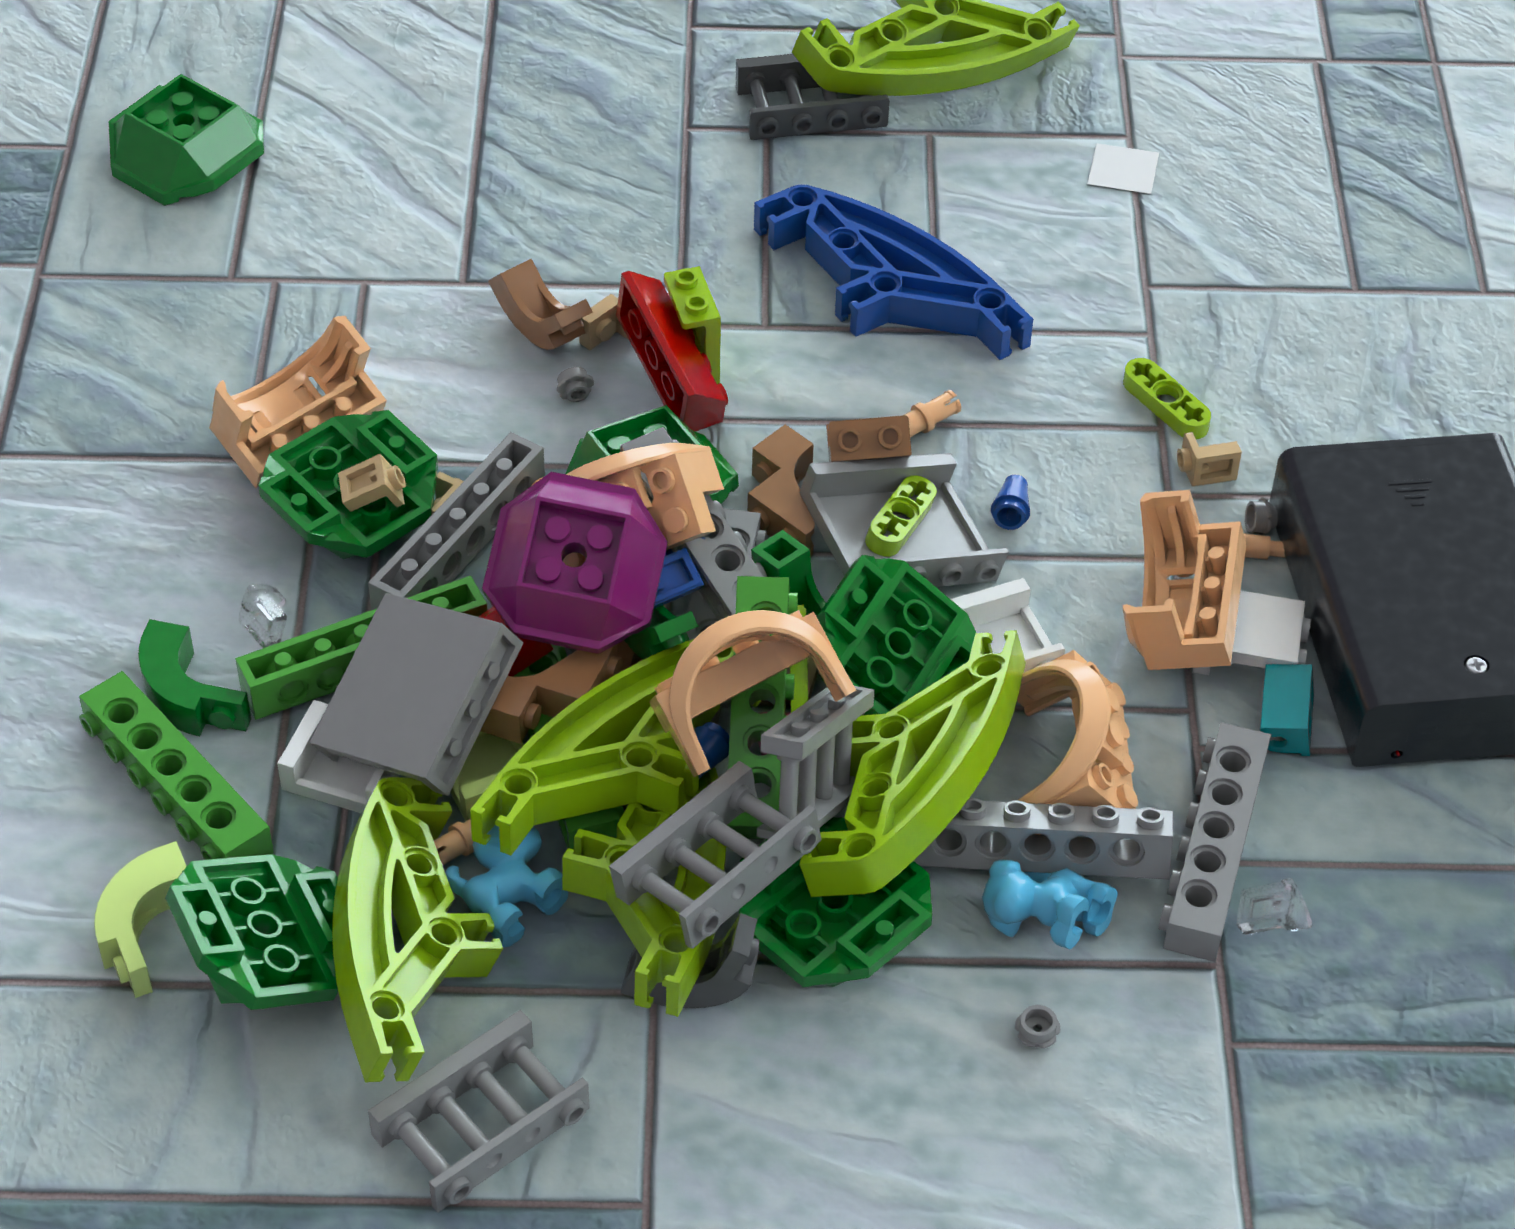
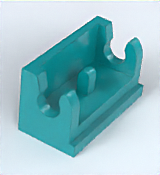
(1288, 707)

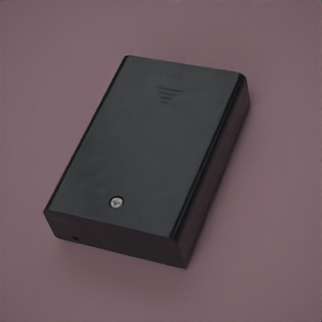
(1408, 590)

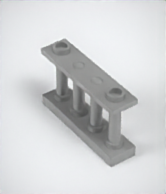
(816, 754)
(693, 825)
(468, 1069)

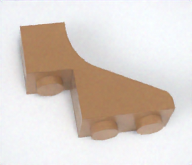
(779, 467)
(548, 692)

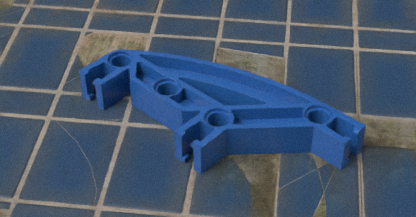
(892, 269)

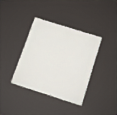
(1123, 168)

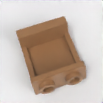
(868, 438)

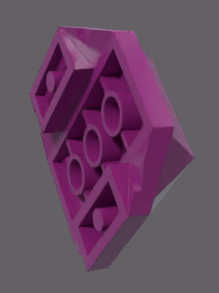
(585, 604)

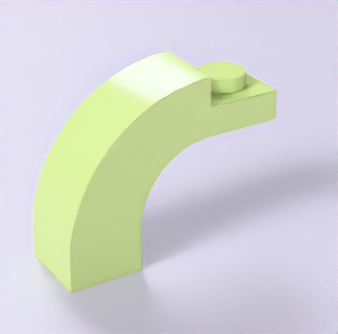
(127, 906)

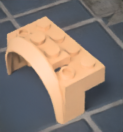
(289, 405)
(678, 481)
(1194, 618)
(704, 682)
(1098, 760)

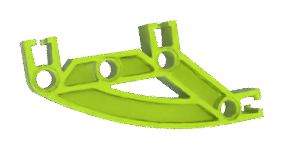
(901, 54)
(593, 758)
(917, 770)
(397, 867)
(647, 921)

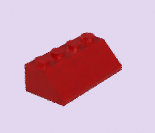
(669, 352)

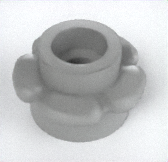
(574, 384)
(1260, 516)
(1037, 1017)

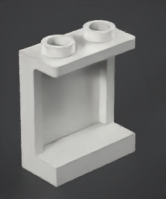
(1006, 609)
(1268, 631)
(315, 776)

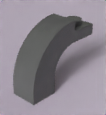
(724, 974)

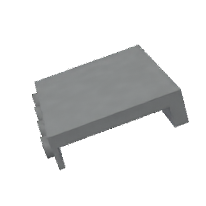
(943, 546)
(417, 691)

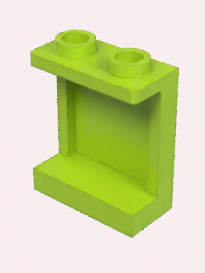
(697, 312)

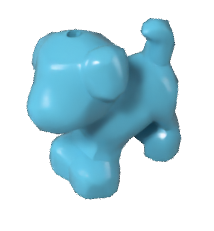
(508, 883)
(1052, 897)

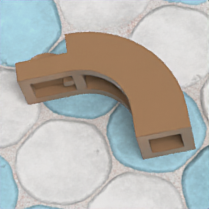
(535, 309)

